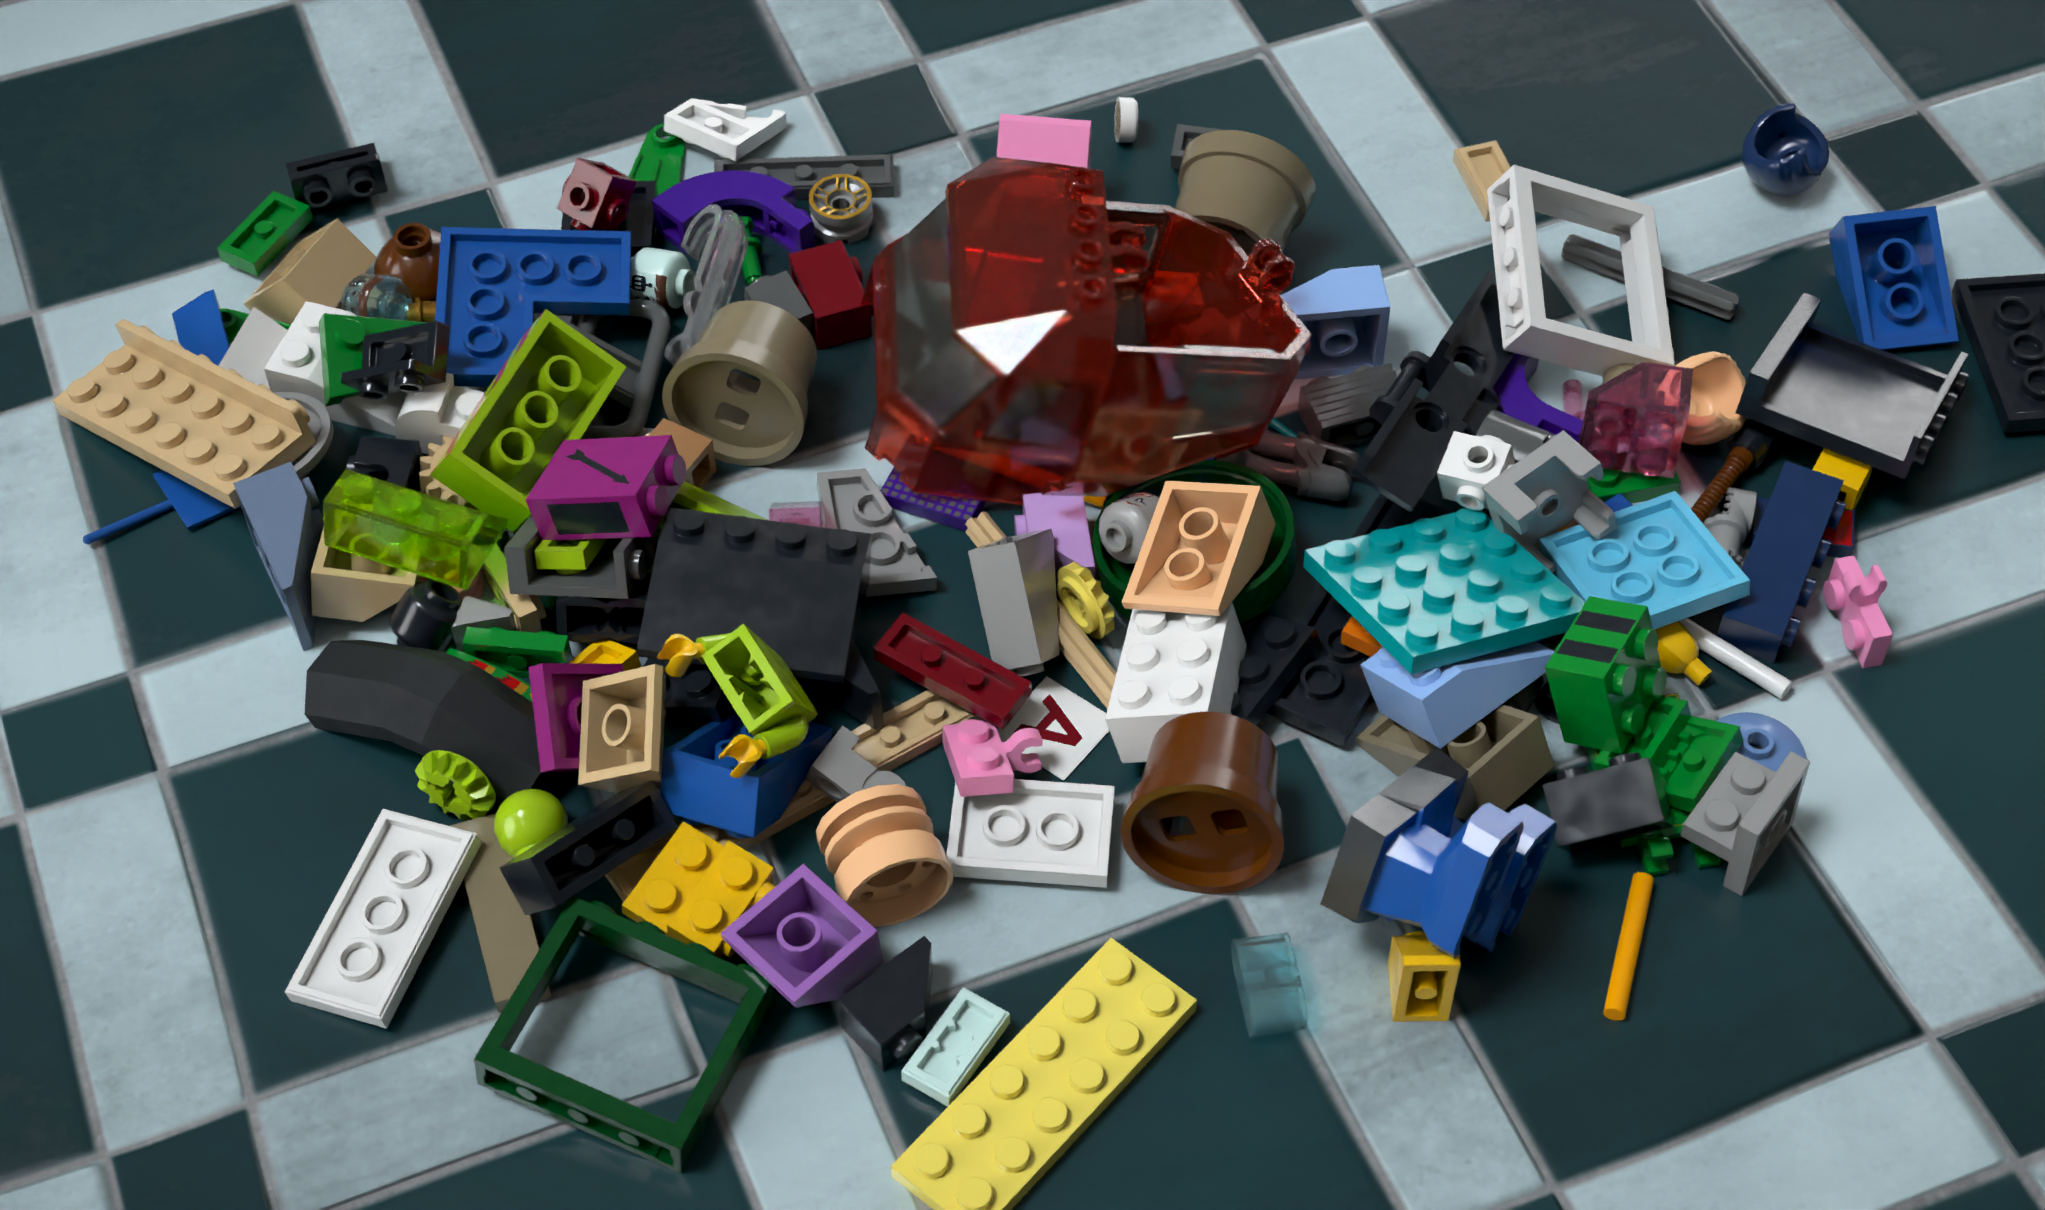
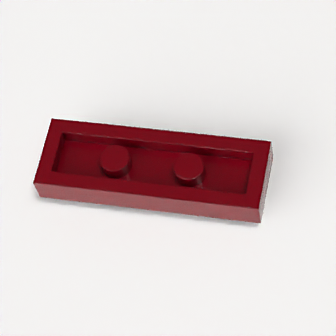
(953, 670)

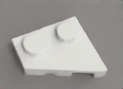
(722, 127)

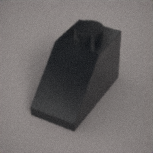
(891, 1007)

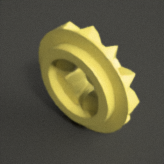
(1085, 600)

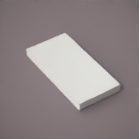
(383, 918)

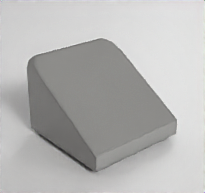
(480, 614)

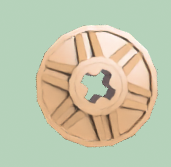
(884, 854)

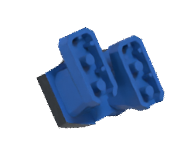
(1428, 869)

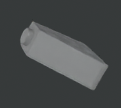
(1018, 599)

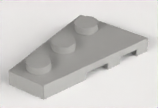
(856, 504)

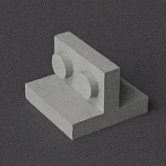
(1747, 814)

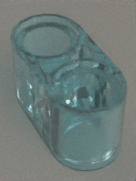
(1269, 984)

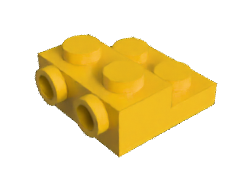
(699, 889)

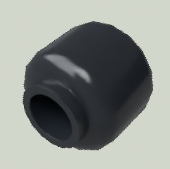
(426, 615)

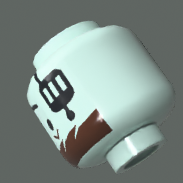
(661, 277)

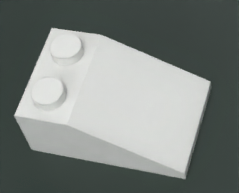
(298, 368)

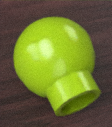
(527, 819)

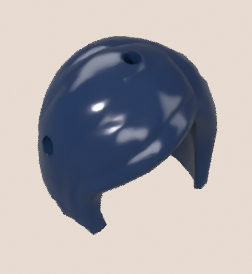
(1784, 151)

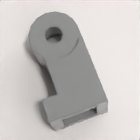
(843, 771)

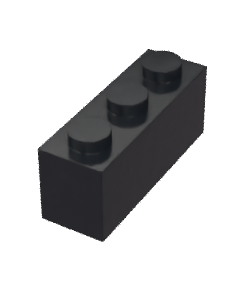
(588, 848)

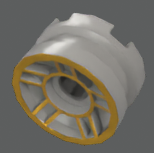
(841, 208)

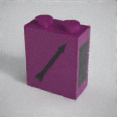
(607, 488)

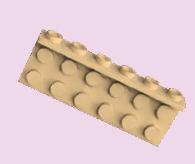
(186, 414)

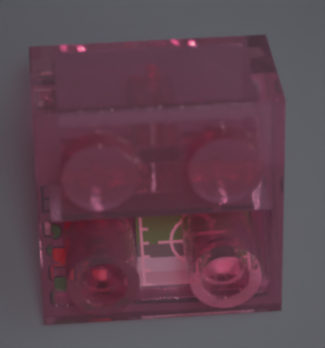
(1638, 419)

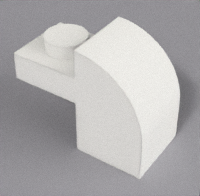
(435, 412)

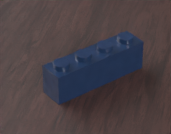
(1781, 559)

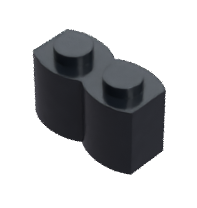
(598, 618)

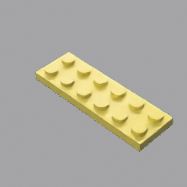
(1045, 1085)

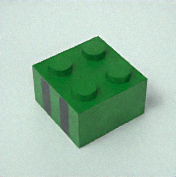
(1606, 674)

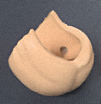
(1714, 398)

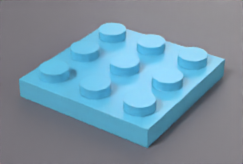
(1653, 559)

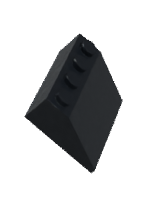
(781, 579)

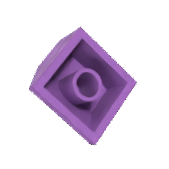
(806, 940)

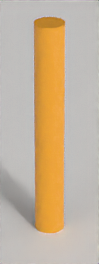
(1628, 946)

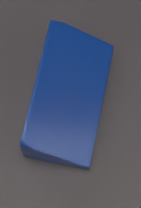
(202, 327)

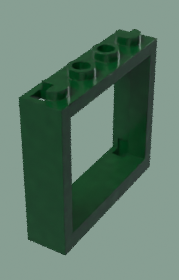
(595, 1110)

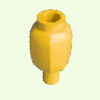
(1680, 652)

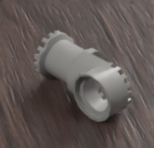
(1735, 524)

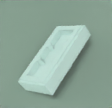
(955, 1047)

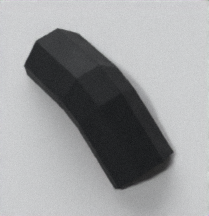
(426, 705)

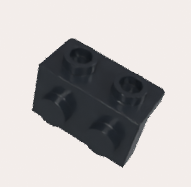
(337, 176)
(401, 361)

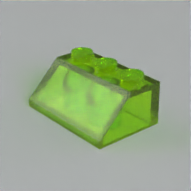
(409, 528)

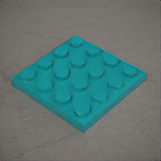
(1444, 589)

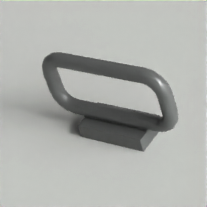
(649, 370)

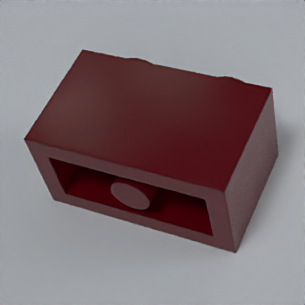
(833, 292)

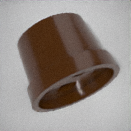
(1207, 806)

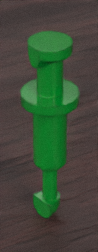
(751, 264)

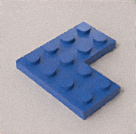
(502, 276)

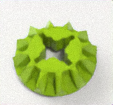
(468, 796)

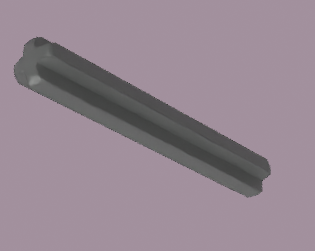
(1677, 285)

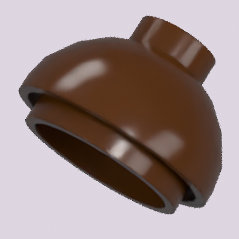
(413, 259)

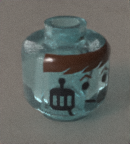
(377, 297)

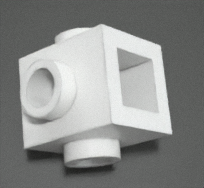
(1470, 465)

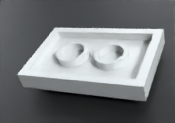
(1034, 834)

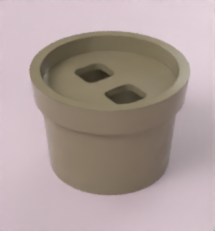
(1245, 186)
(745, 417)

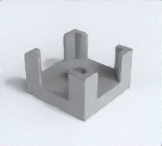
(1548, 493)

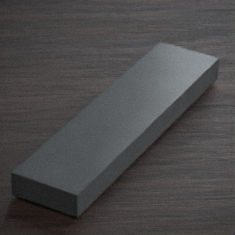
(806, 171)

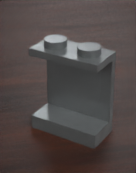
(611, 574)

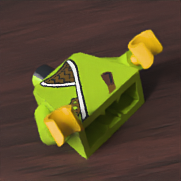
(756, 686)

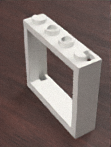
(1519, 277)

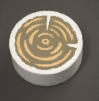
(1126, 120)

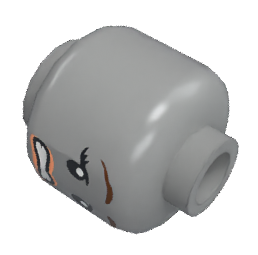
(1126, 525)

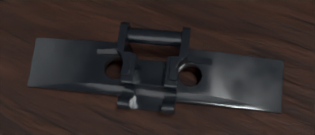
(1418, 431)

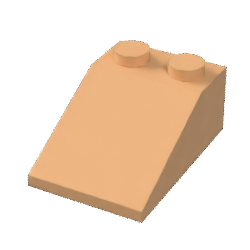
(1200, 548)

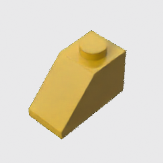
(1420, 979)

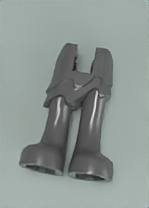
(1317, 466)

